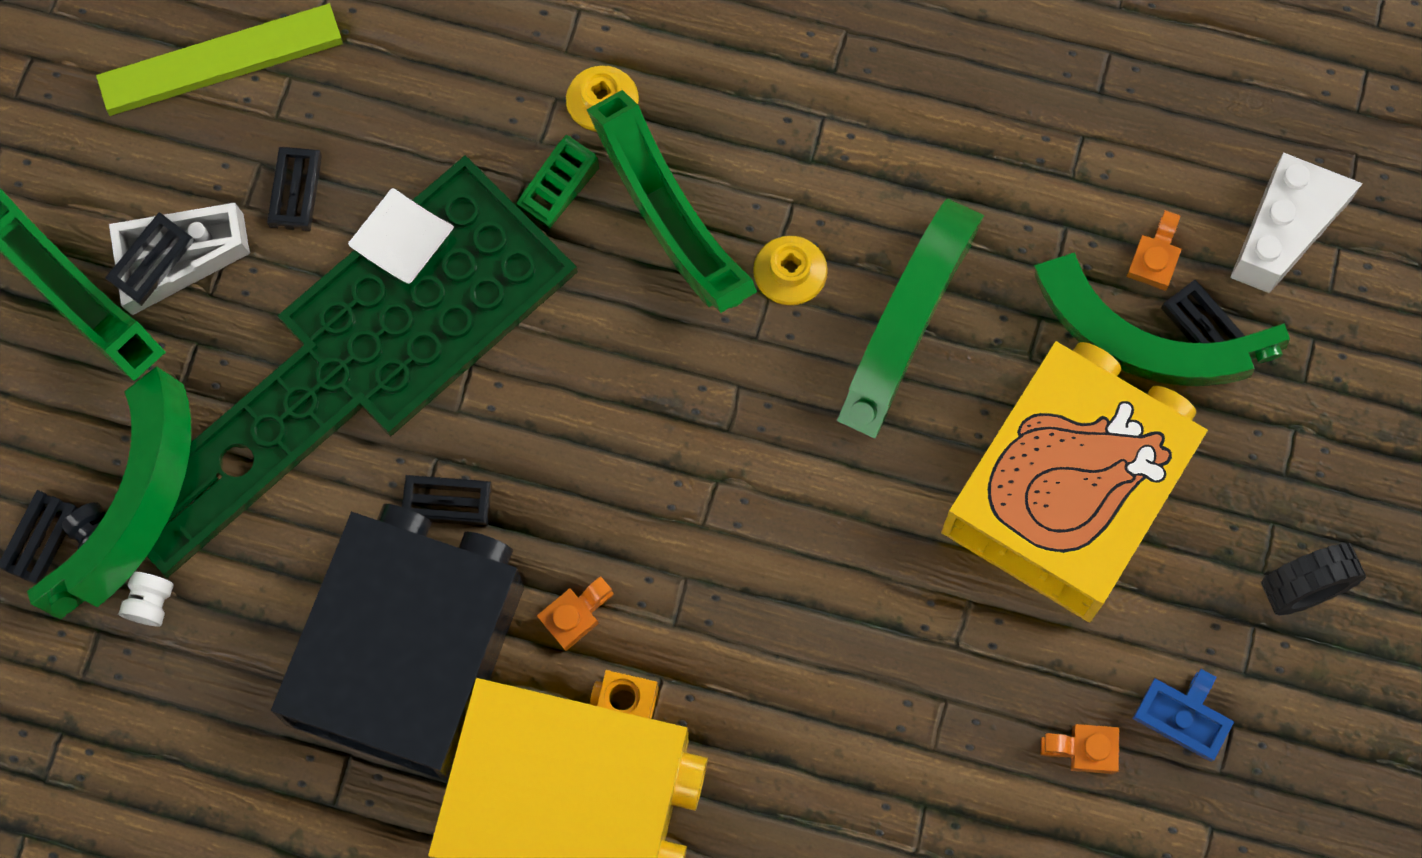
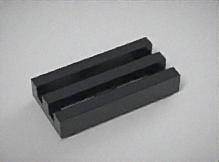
(290, 220)
(164, 266)
(1209, 305)
(450, 517)
(23, 531)

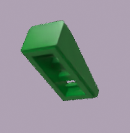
(558, 160)

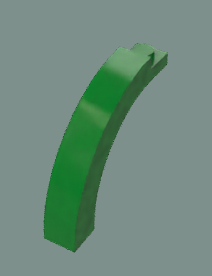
(665, 207)
(74, 295)
(908, 315)
(1140, 352)
(140, 506)

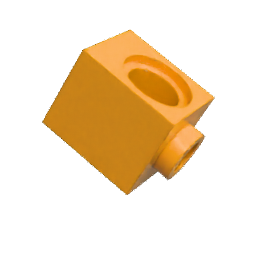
(643, 690)

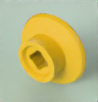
(585, 86)
(785, 286)

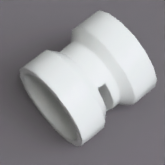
(146, 599)

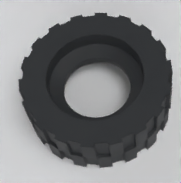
(1313, 579)

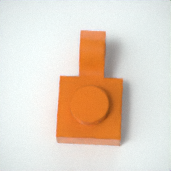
(1155, 257)
(571, 616)
(1090, 748)

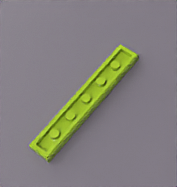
(219, 59)

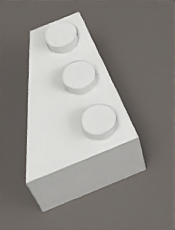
(1289, 219)
(218, 242)

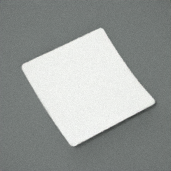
(400, 236)

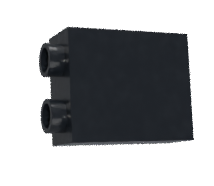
(400, 640)

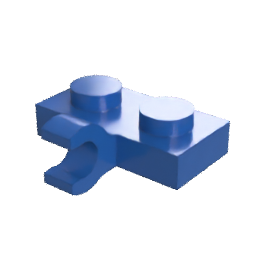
(1184, 716)

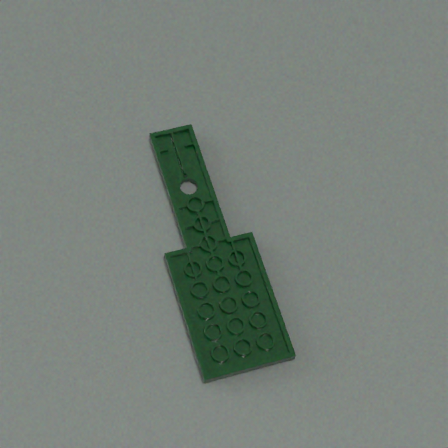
(373, 349)

